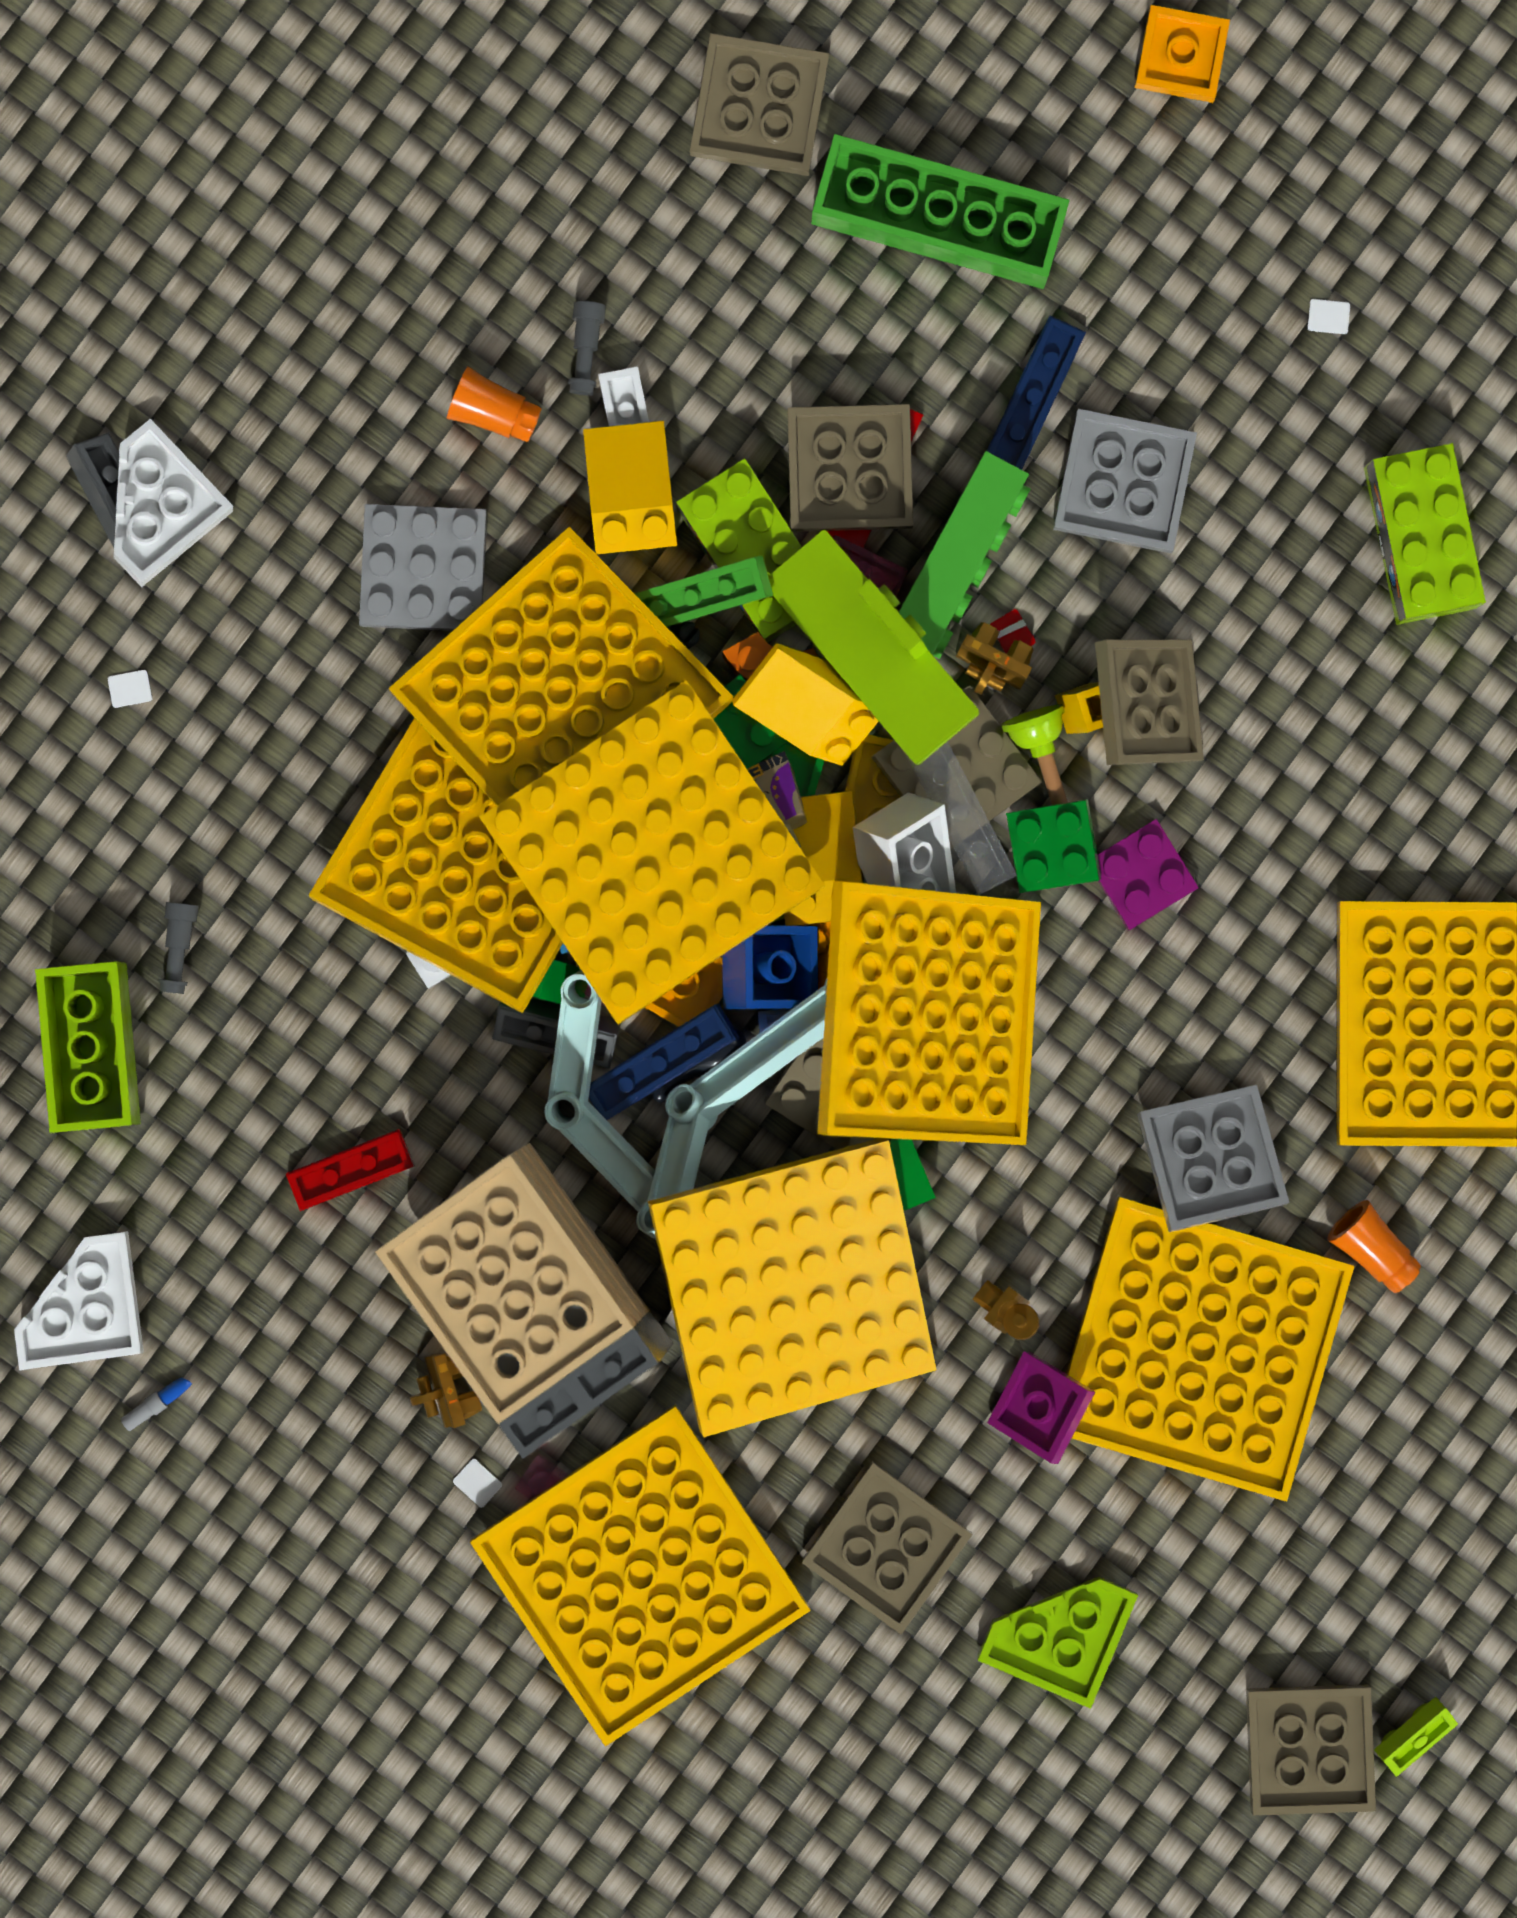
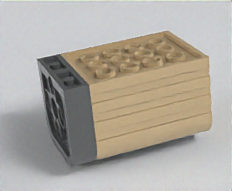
(525, 1300)

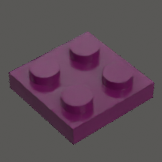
(1143, 875)
(1041, 1407)

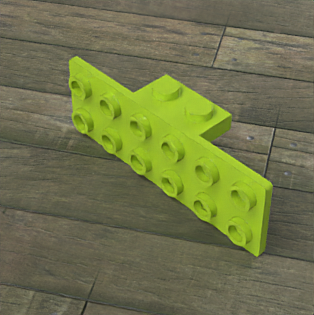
(872, 646)

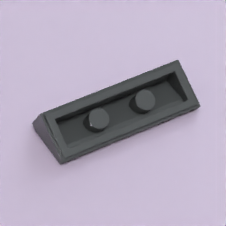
(97, 471)
(538, 1030)

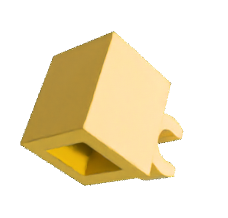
(1081, 708)

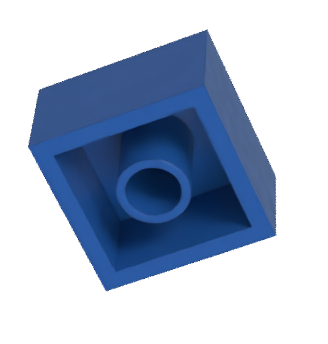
(771, 969)

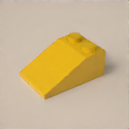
(629, 487)
(806, 704)
(831, 850)

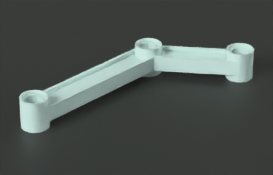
(571, 1082)
(696, 1106)

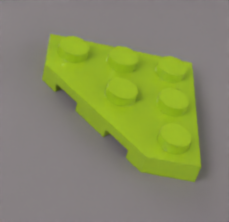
(1062, 1639)

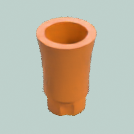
(493, 407)
(1375, 1247)

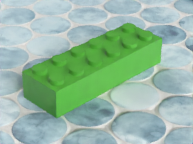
(939, 211)
(962, 549)

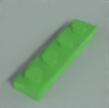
(709, 592)

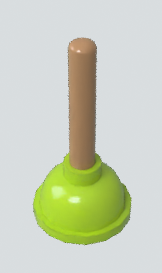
(1037, 732)

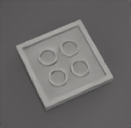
(1124, 481)
(421, 566)
(1213, 1158)

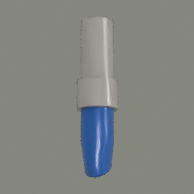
(155, 1403)

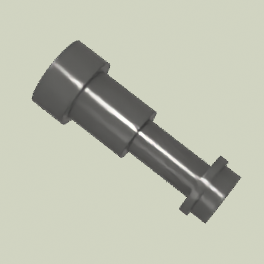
(588, 320)
(178, 939)

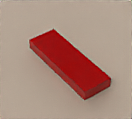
(350, 1169)

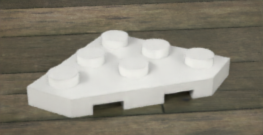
(160, 503)
(85, 1309)

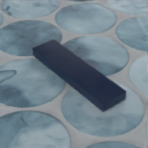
(1036, 392)
(662, 1062)

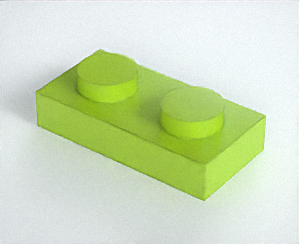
(1416, 1736)

